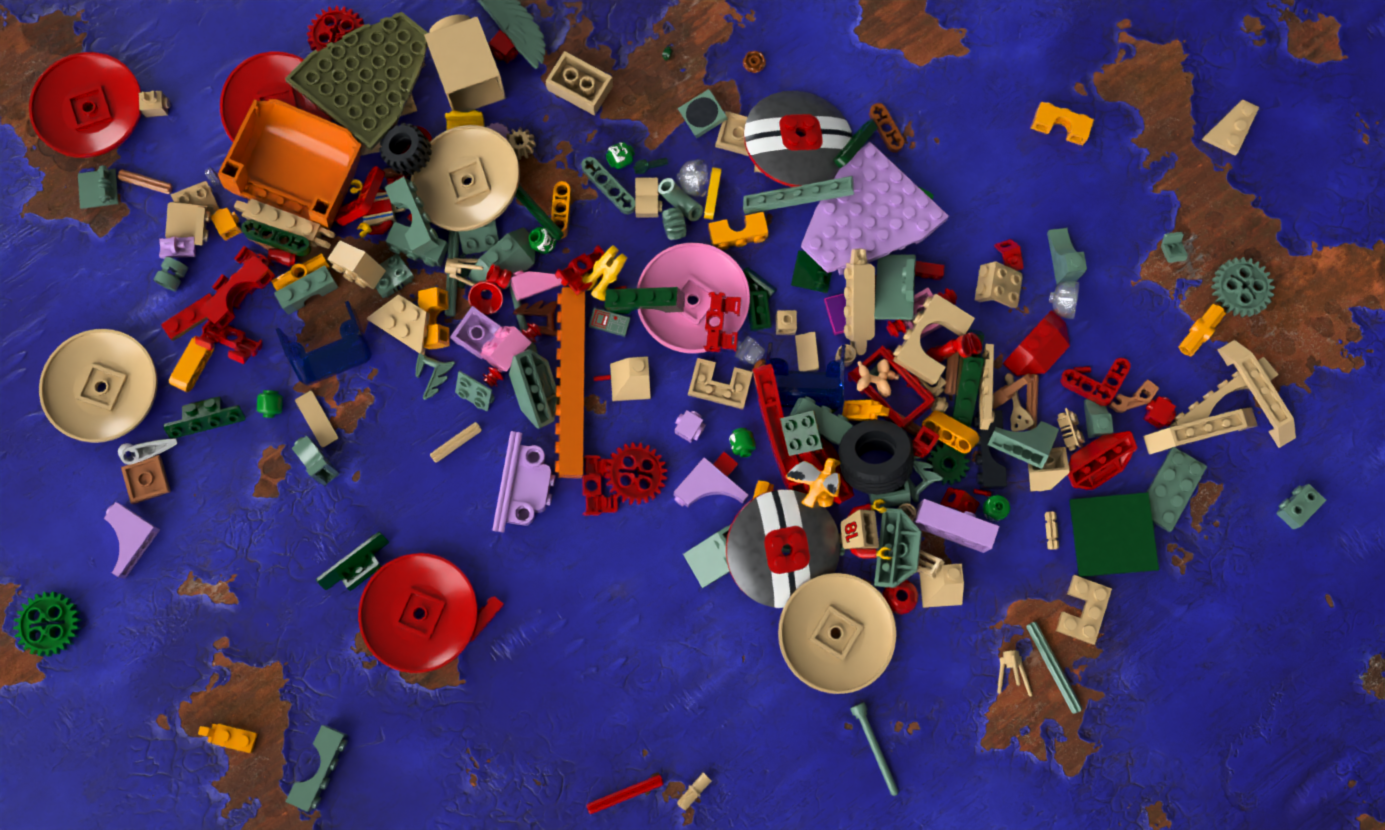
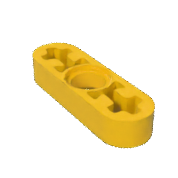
(712, 193)

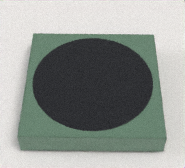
(702, 113)

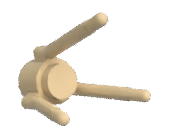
(455, 266)
(1013, 660)

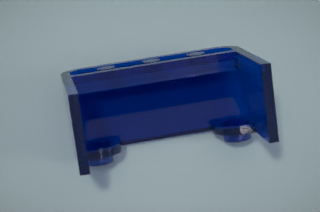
(330, 358)
(823, 387)

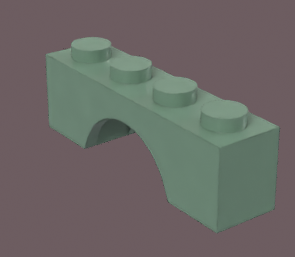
(420, 234)
(329, 744)

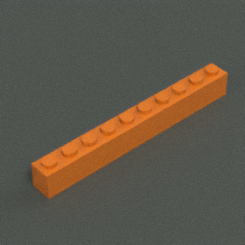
(570, 384)

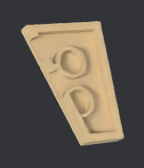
(1233, 128)

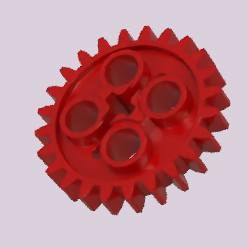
(321, 31)
(633, 490)

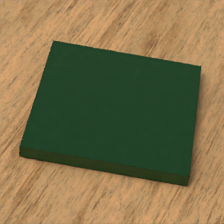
(1113, 534)

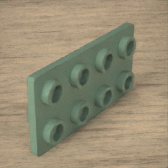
(895, 287)

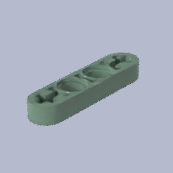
(608, 185)

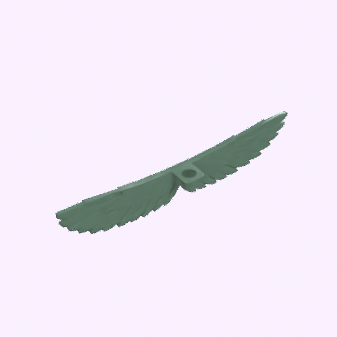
(518, 27)

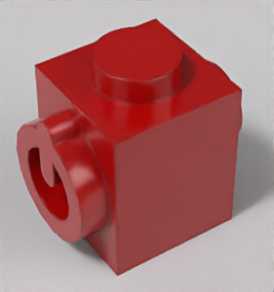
(502, 47)
(1160, 412)
(924, 441)

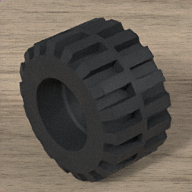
(397, 140)

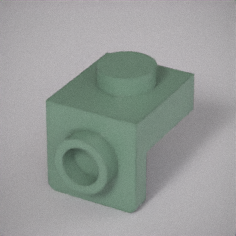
(1173, 247)

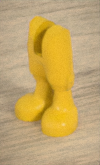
(609, 268)

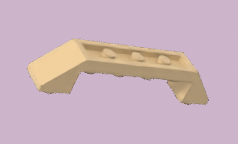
(1262, 390)
(1200, 430)

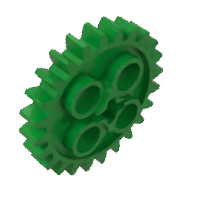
(48, 641)

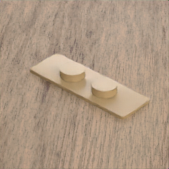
(316, 419)

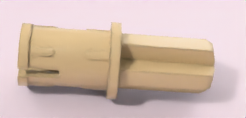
(694, 791)

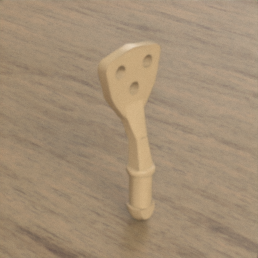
(1018, 410)

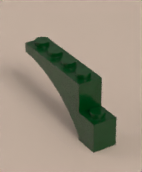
(967, 384)

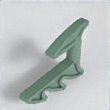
(440, 369)
(928, 478)

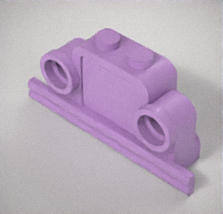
(523, 485)

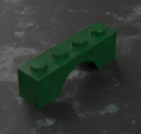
(662, 299)

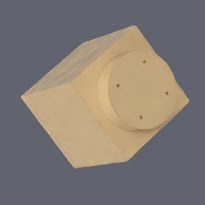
(464, 63)

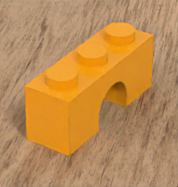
(1077, 125)
(754, 231)
(434, 301)

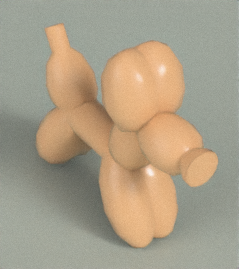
(884, 373)

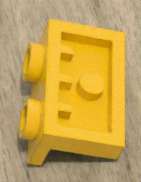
(457, 118)

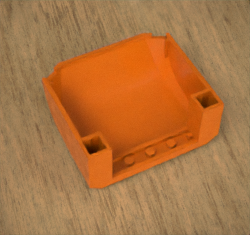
(291, 161)

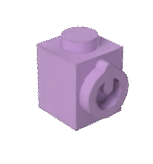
(689, 426)

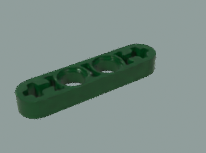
(855, 143)
(275, 239)

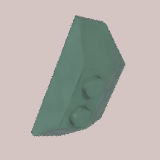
(509, 253)
(534, 387)
(904, 540)

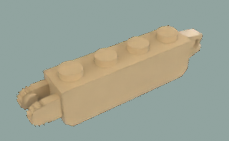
(286, 221)
(859, 300)

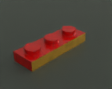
(186, 319)

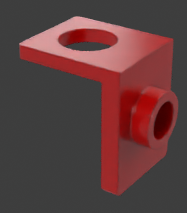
(1011, 255)
(962, 502)

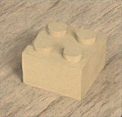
(356, 265)

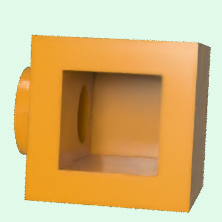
(226, 223)

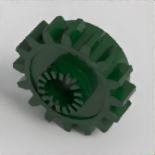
(954, 457)

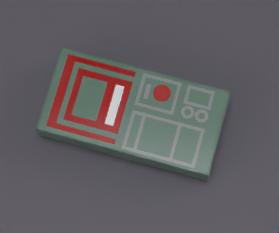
(609, 322)

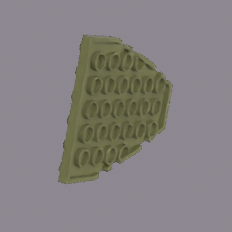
(365, 76)

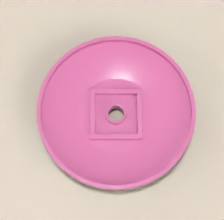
(696, 272)

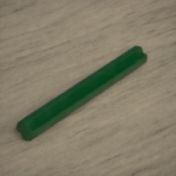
(539, 214)

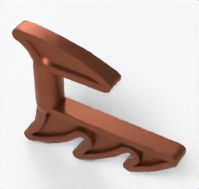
(546, 311)

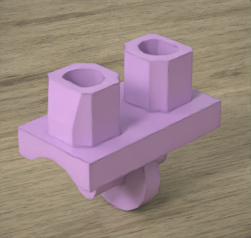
(177, 247)

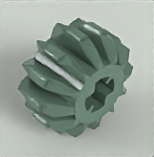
(674, 223)

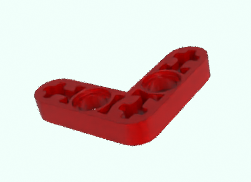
(365, 200)
(1103, 388)

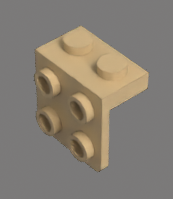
(187, 221)
(998, 284)

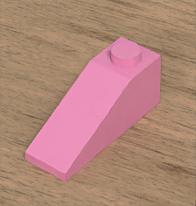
(532, 283)

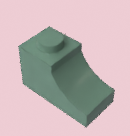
(1097, 419)

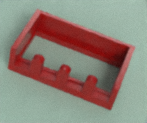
(913, 381)

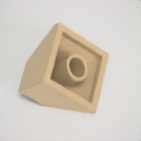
(630, 379)
(1052, 473)
(945, 588)

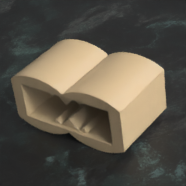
(647, 198)

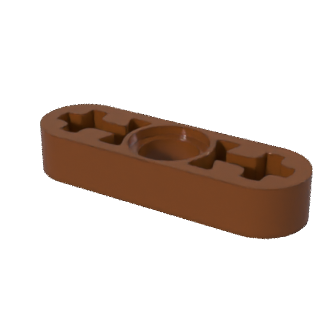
(888, 120)

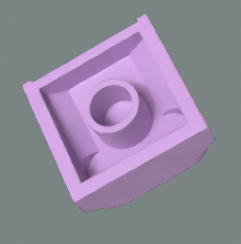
(474, 331)

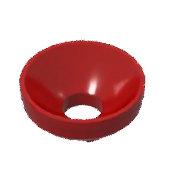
(485, 306)
(897, 606)

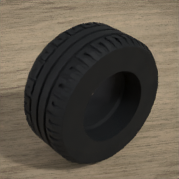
(876, 477)

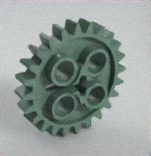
(1253, 276)

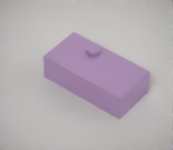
(955, 526)

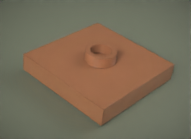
(145, 479)

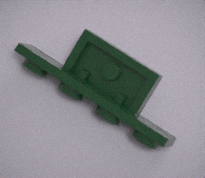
(202, 417)
(356, 565)

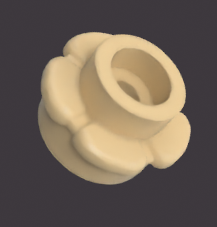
(940, 404)

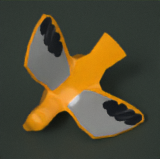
(823, 484)

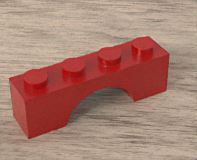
(250, 275)

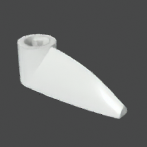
(144, 450)

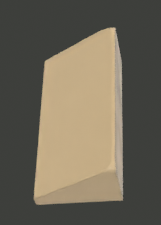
(807, 352)

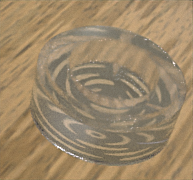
(212, 176)

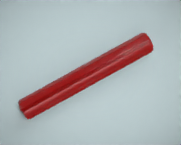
(624, 794)

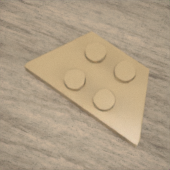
(403, 321)

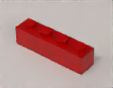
(929, 270)
(486, 614)

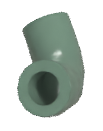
(679, 199)

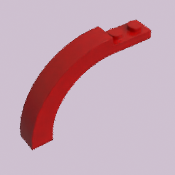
(771, 414)

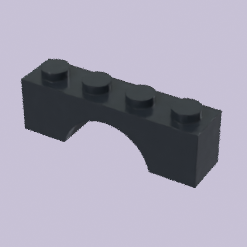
(990, 474)

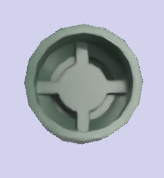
(168, 280)

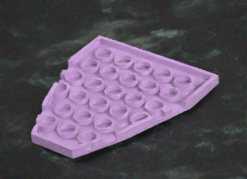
(879, 217)

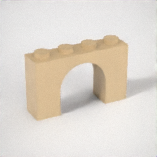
(911, 354)

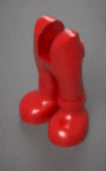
(964, 345)

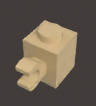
(154, 104)

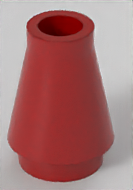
(281, 257)

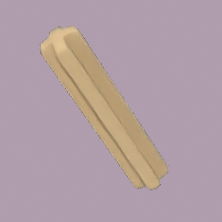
(455, 442)

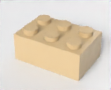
(579, 83)

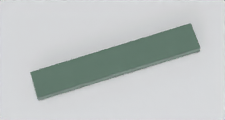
(798, 195)

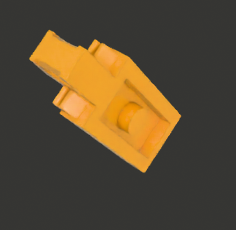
(863, 410)
(230, 737)

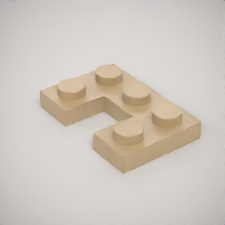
(731, 395)
(1096, 600)

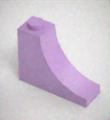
(707, 481)
(133, 535)

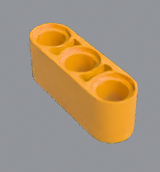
(561, 201)
(190, 366)
(951, 431)

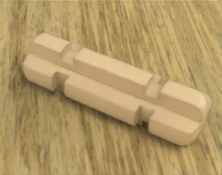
(1051, 530)

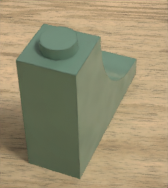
(1067, 262)
(1028, 446)
(315, 461)

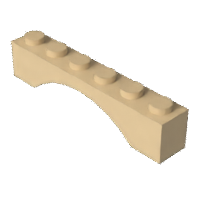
(1202, 410)

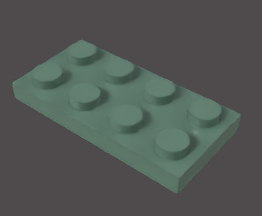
(1173, 487)

